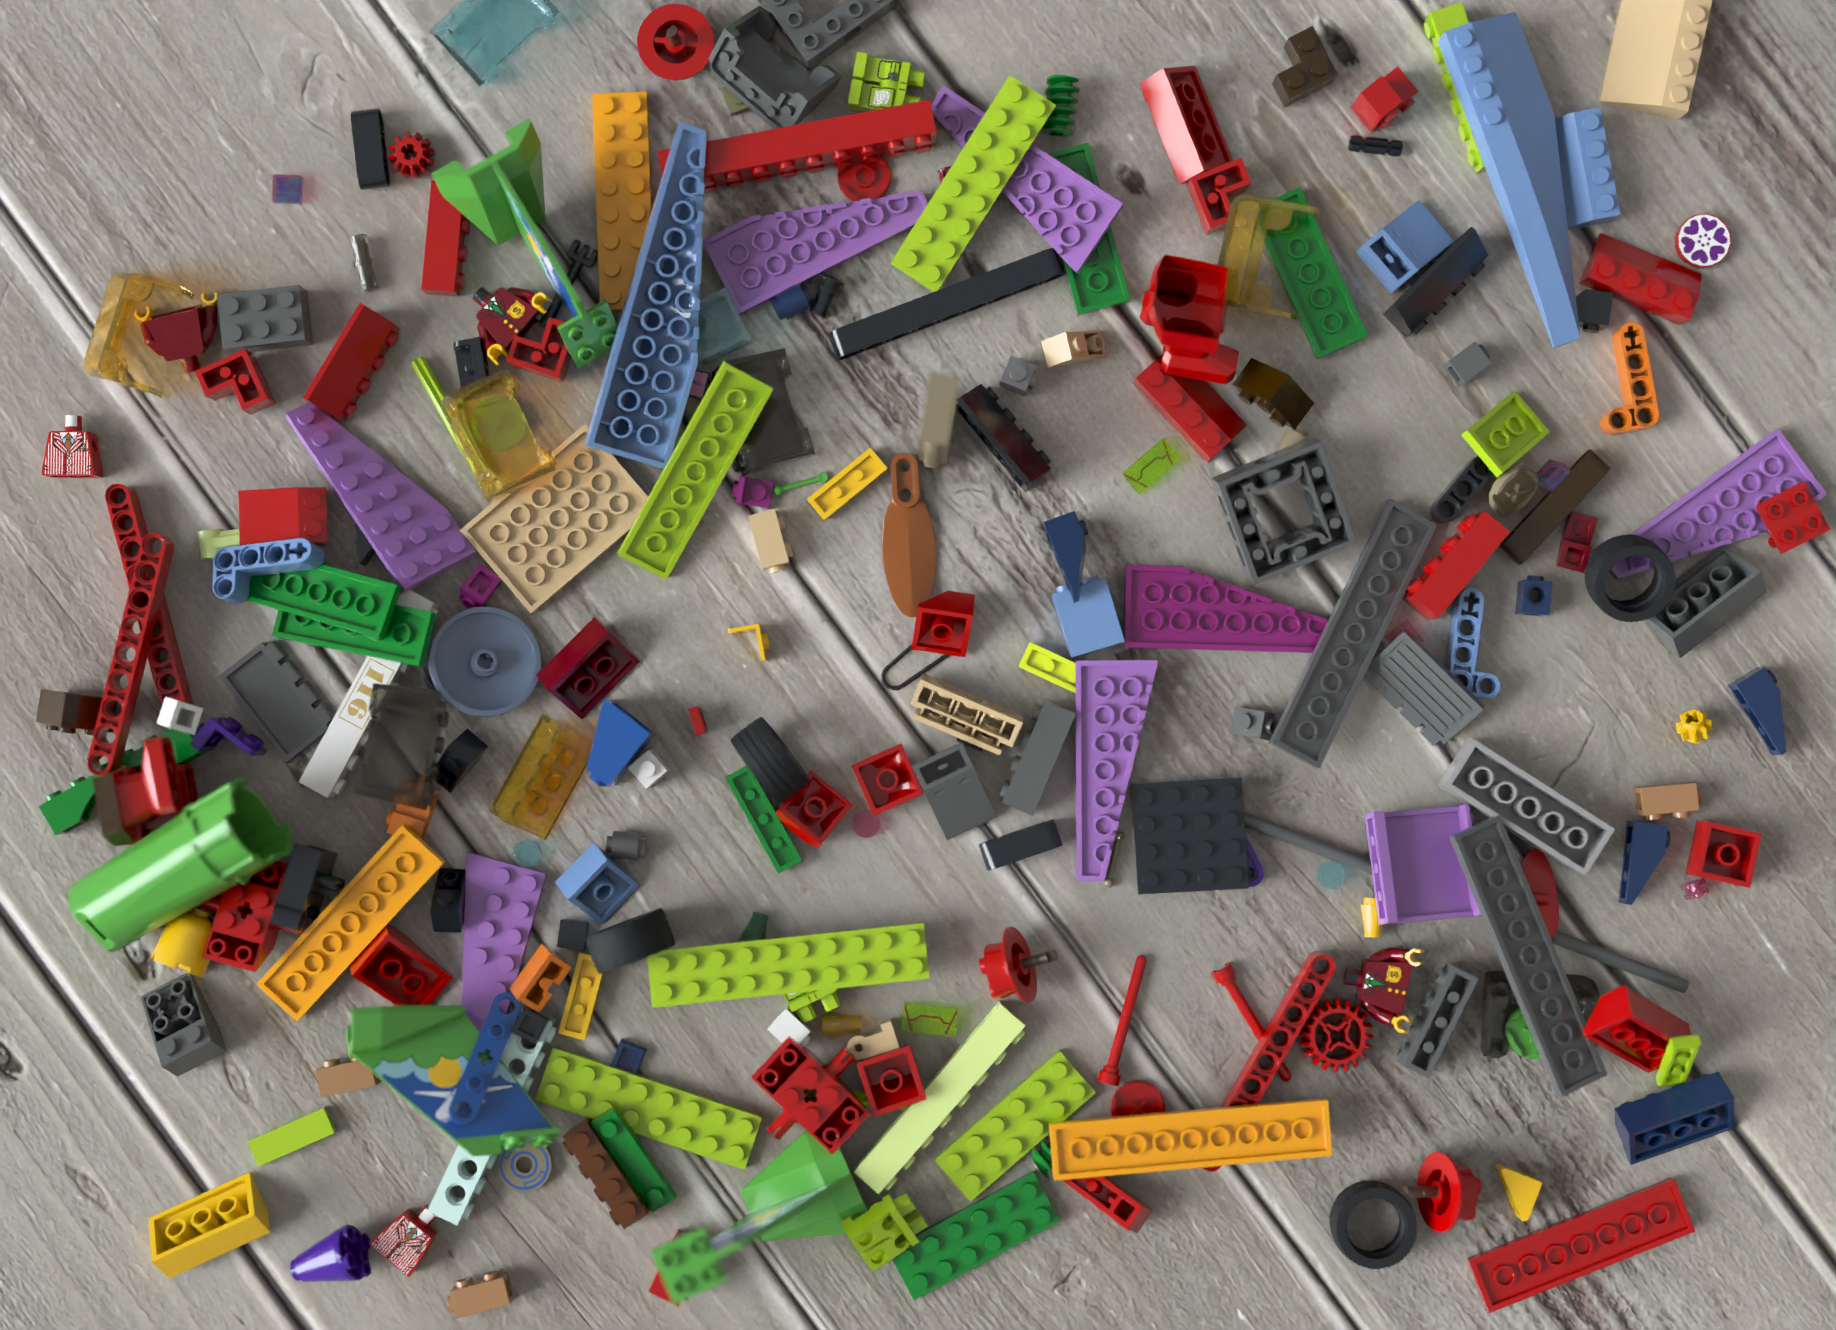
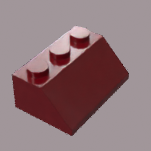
(587, 668)

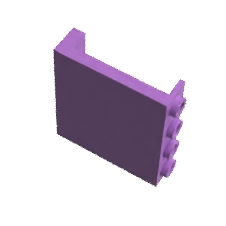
(1417, 866)

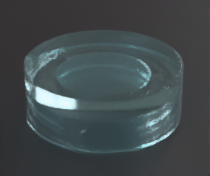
(527, 853)
(1330, 875)

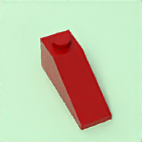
(1113, 1201)

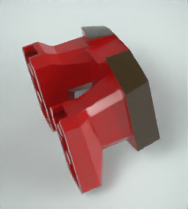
(140, 803)

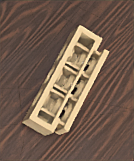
(964, 707)

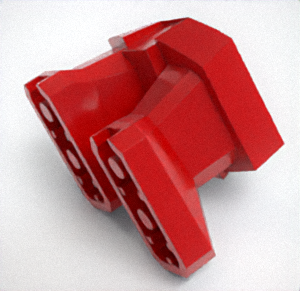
(1189, 314)

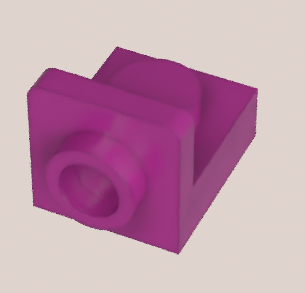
(753, 492)
(479, 587)

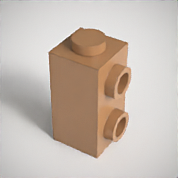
(1667, 798)
(343, 1077)
(480, 1295)

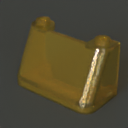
(496, 435)

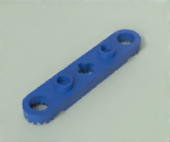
(477, 1077)

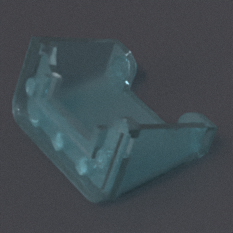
(487, 31)

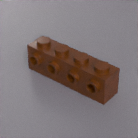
(605, 1173)

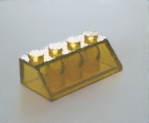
(543, 777)

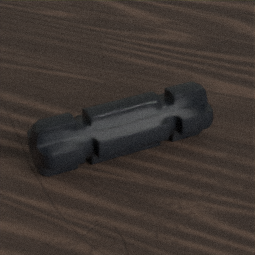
(1375, 145)

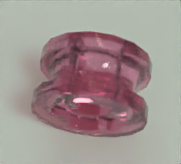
(1694, 889)

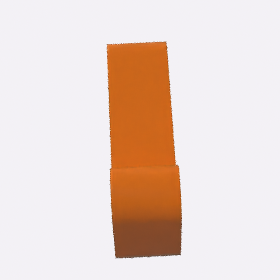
(1628, 377)

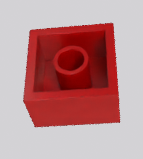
(1723, 853)

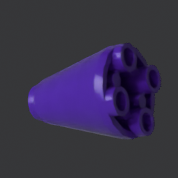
(334, 1258)

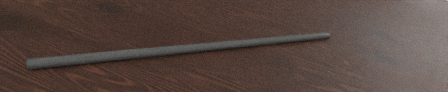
(1560, 939)

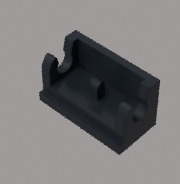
(471, 360)

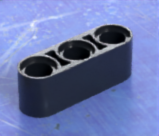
(370, 149)
(1451, 496)
(1020, 844)

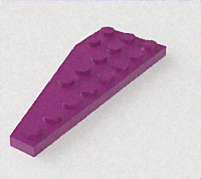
(1196, 612)

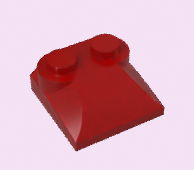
(887, 779)
(814, 811)

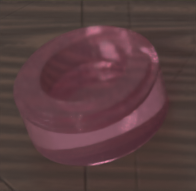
(866, 824)

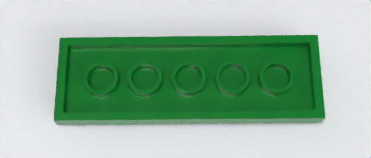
(1101, 279)
(1313, 282)
(329, 597)
(404, 642)
(976, 1235)

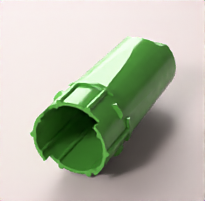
(179, 866)

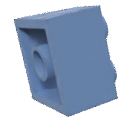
(596, 883)

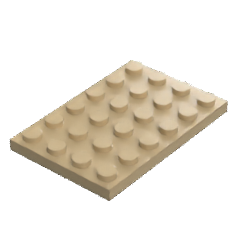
(558, 523)

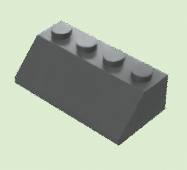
(1707, 600)

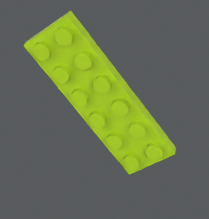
(1014, 1125)

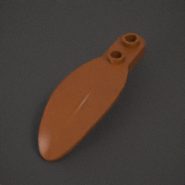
(908, 541)

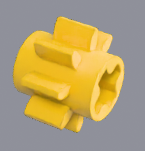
(1694, 726)

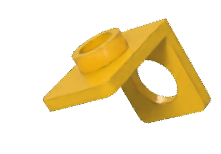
(763, 640)

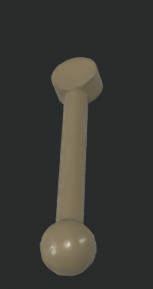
(1109, 882)

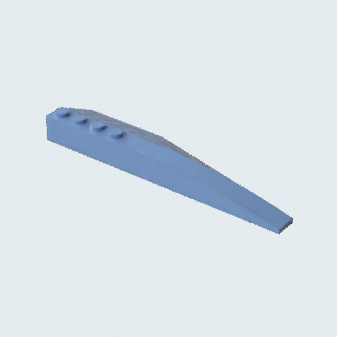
(1521, 156)
(659, 324)

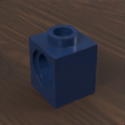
(1524, 605)

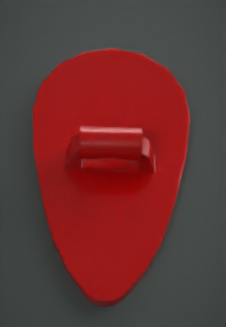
(1543, 887)

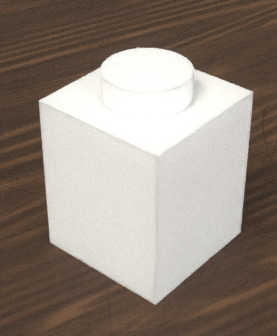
(179, 715)
(649, 769)
(790, 1025)

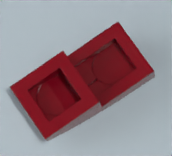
(1575, 541)

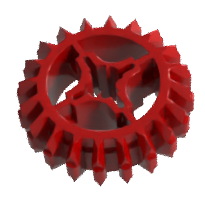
(1355, 1049)

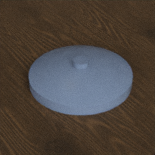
(484, 661)

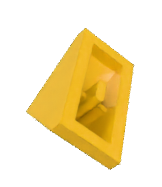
(1520, 1189)

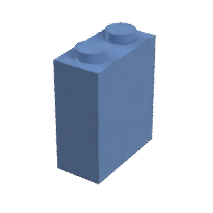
(1091, 621)

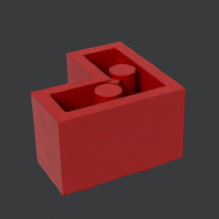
(1383, 98)
(1211, 193)
(545, 358)
(237, 375)

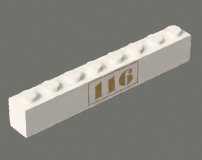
(352, 721)

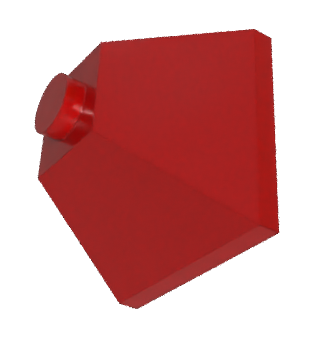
(944, 624)

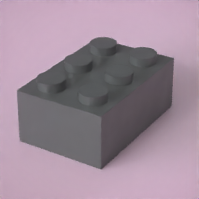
(265, 319)

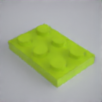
(1505, 433)

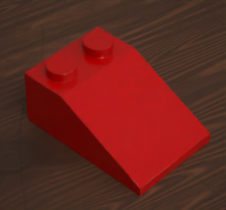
(282, 515)
(399, 969)

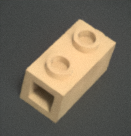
(769, 540)

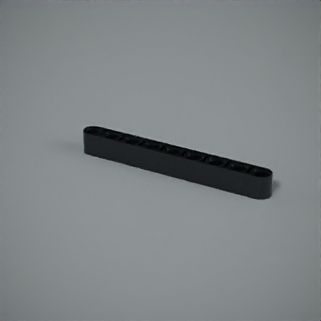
(946, 303)

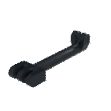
(579, 260)

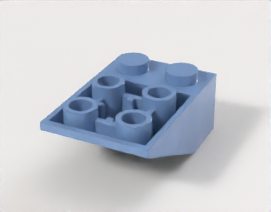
(1404, 246)

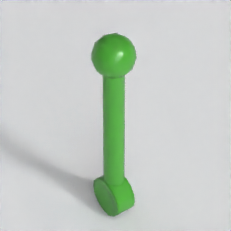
(822, 478)

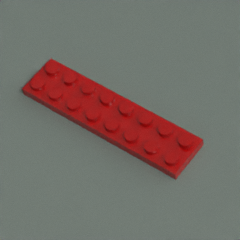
(1580, 1245)

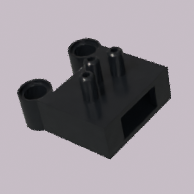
(304, 887)

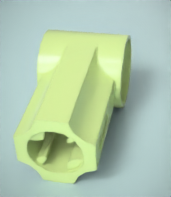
(213, 540)

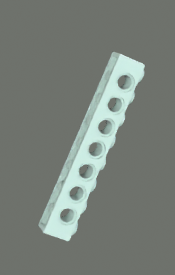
(445, 1202)

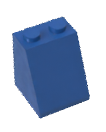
(616, 744)

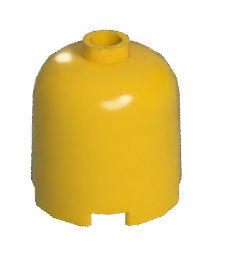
(185, 942)

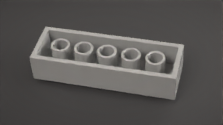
(1526, 807)

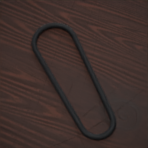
(913, 677)

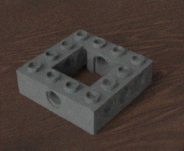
(820, 39)
(1325, 536)

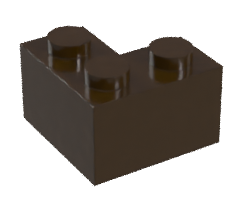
(1310, 68)
(1273, 393)
(69, 711)

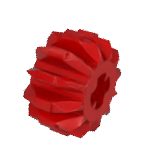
(406, 146)

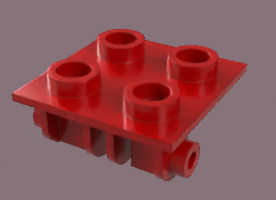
(1792, 518)

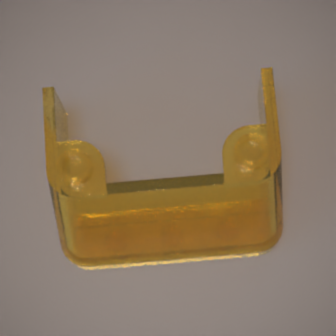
(1243, 248)
(103, 355)

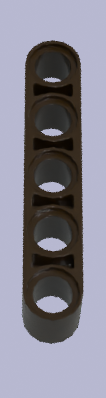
(1554, 507)

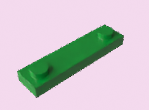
(763, 819)
(633, 1159)

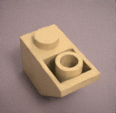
(1074, 348)

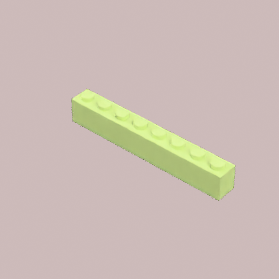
(943, 1093)

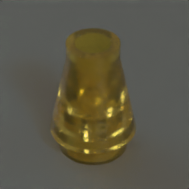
(839, 1024)

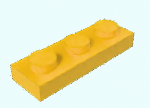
(847, 484)
(581, 998)

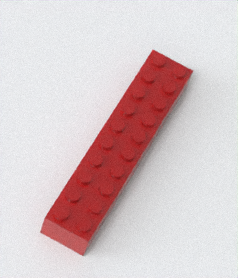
(816, 145)

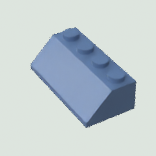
(1586, 169)

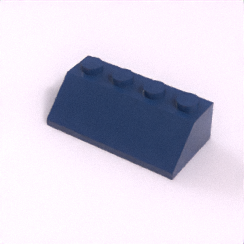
(1675, 1117)

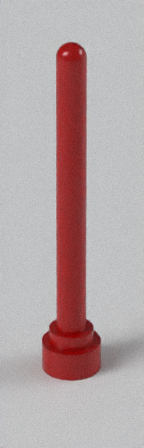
(1226, 978)
(1110, 1072)

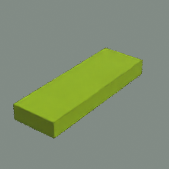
(1678, 1060)
(292, 1136)

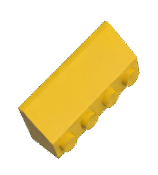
(208, 1226)

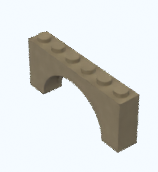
(937, 420)

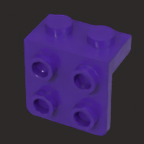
(213, 731)

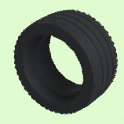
(1647, 603)
(770, 760)
(630, 941)
(1392, 1252)

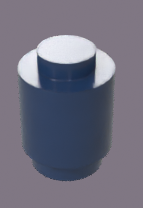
(792, 302)

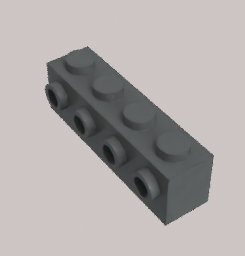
(1037, 758)
(1437, 1019)

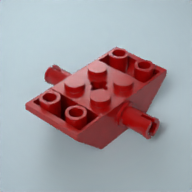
(240, 937)
(830, 1115)

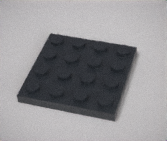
(1190, 836)

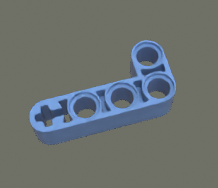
(268, 563)
(1469, 643)

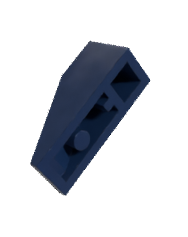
(1068, 544)
(1762, 705)
(1642, 852)

